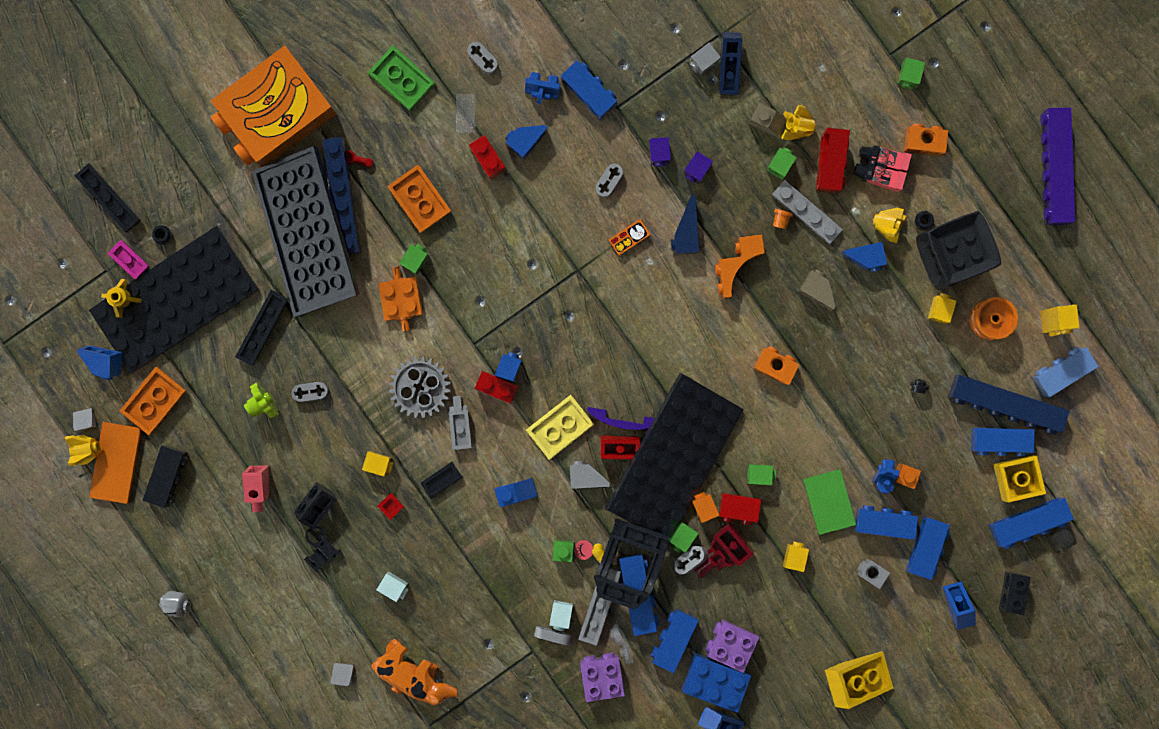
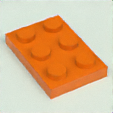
(419, 199)
(153, 400)

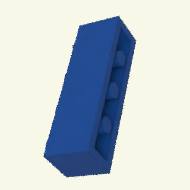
(1031, 522)
(634, 575)

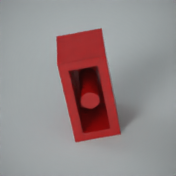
(487, 157)
(496, 387)
(618, 446)
(739, 508)

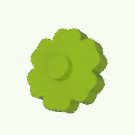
(260, 402)

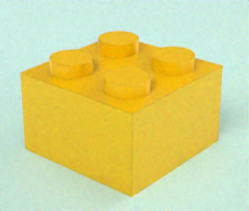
(1019, 478)

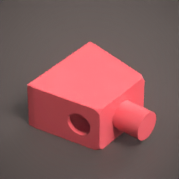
(256, 479)

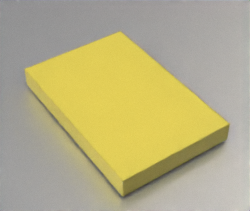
(560, 427)

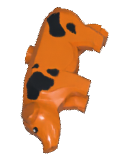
(411, 679)

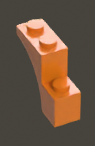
(747, 248)

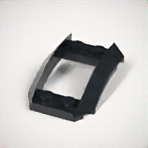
(640, 537)

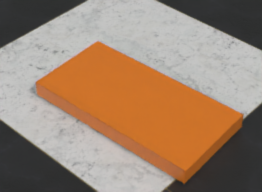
(115, 462)

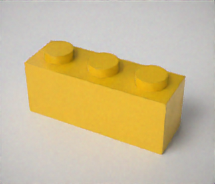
(1059, 320)

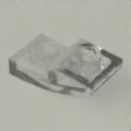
(465, 113)
(620, 639)

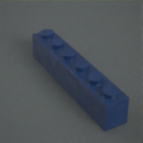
(341, 191)
(1008, 403)

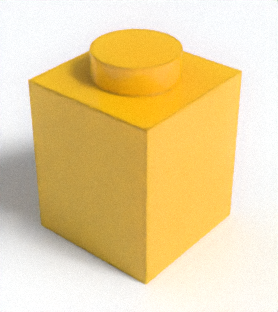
(942, 309)
(377, 463)
(796, 556)

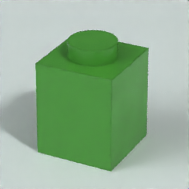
(911, 73)
(781, 163)
(414, 258)
(761, 474)
(683, 538)
(563, 550)

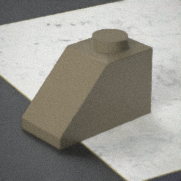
(768, 121)
(818, 289)

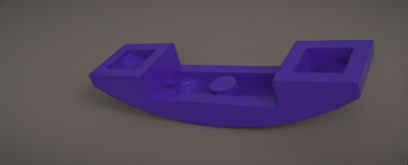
(600, 414)

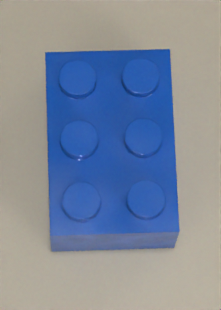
(715, 682)

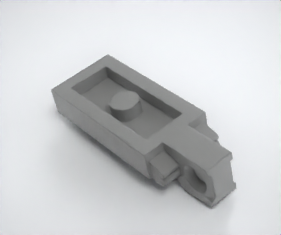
(459, 425)

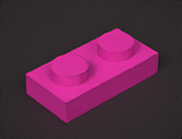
(128, 259)

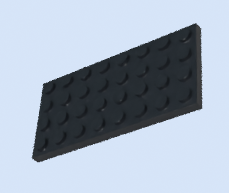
(305, 232)
(176, 299)
(674, 457)

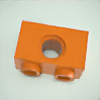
(915, 144)
(787, 370)

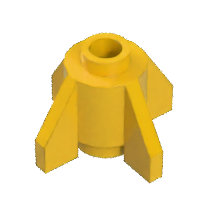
(798, 124)
(890, 223)
(123, 300)
(82, 449)

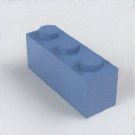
(1064, 371)

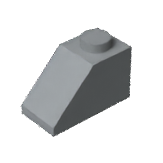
(585, 476)

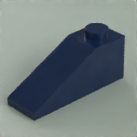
(730, 62)
(686, 235)

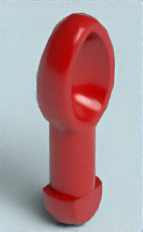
(352, 158)

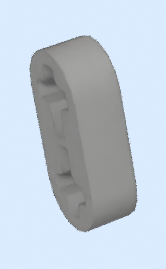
(485, 55)
(605, 178)
(309, 387)
(693, 563)
(552, 635)

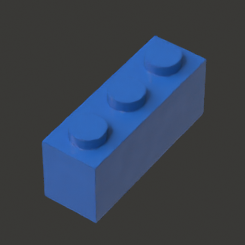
(589, 89)
(1002, 441)
(886, 522)
(928, 548)
(674, 640)

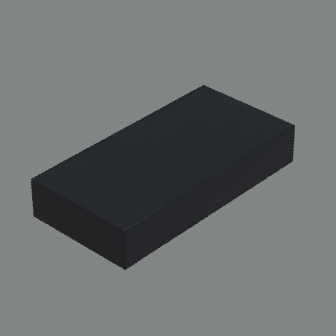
(441, 479)

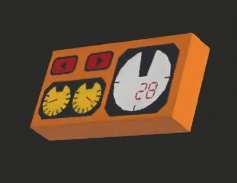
(629, 237)

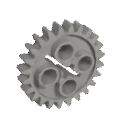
(435, 393)

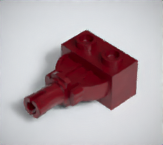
(728, 548)

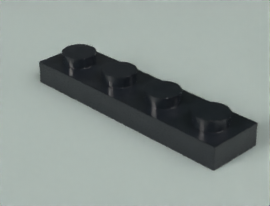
(107, 198)
(262, 328)

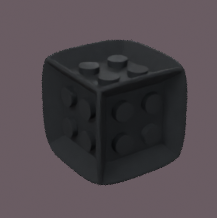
(958, 250)

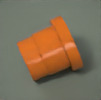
(782, 218)

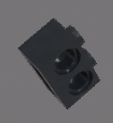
(315, 505)
(1014, 593)

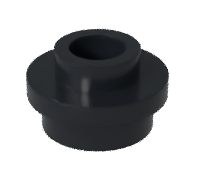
(930, 220)
(156, 234)
(919, 386)

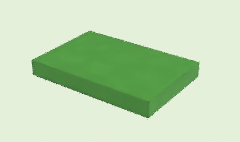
(401, 78)
(829, 502)

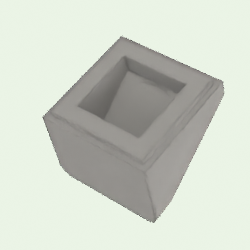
(83, 420)
(342, 674)

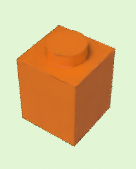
(907, 476)
(704, 507)

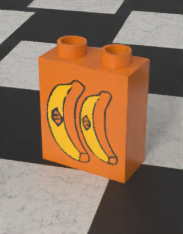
(271, 109)

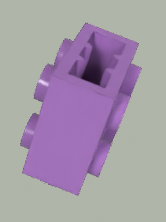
(731, 645)
(602, 677)

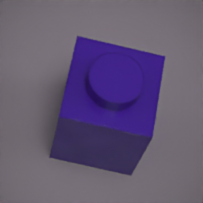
(659, 151)
(697, 167)

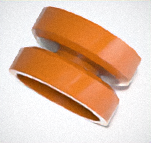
(1004, 323)

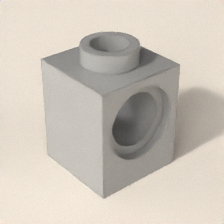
(704, 59)
(881, 574)

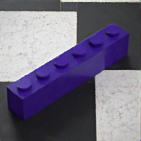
(1058, 166)

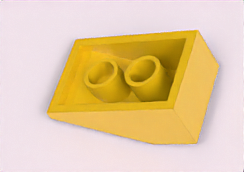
(859, 680)

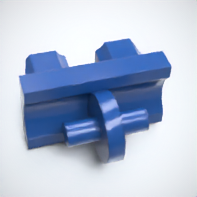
(542, 89)
(886, 476)

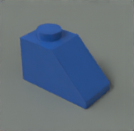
(525, 139)
(867, 256)
(102, 361)
(509, 367)
(515, 492)
(959, 605)
(716, 719)

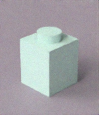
(393, 587)
(561, 615)

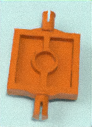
(400, 299)

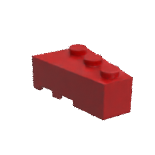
(832, 160)

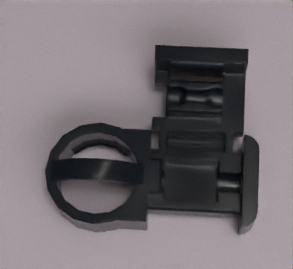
(324, 550)

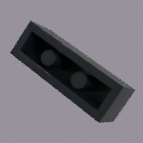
(165, 476)

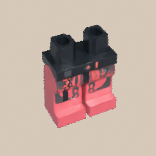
(883, 167)

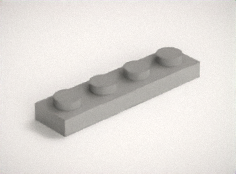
(807, 212)
(596, 614)

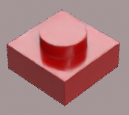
(390, 506)

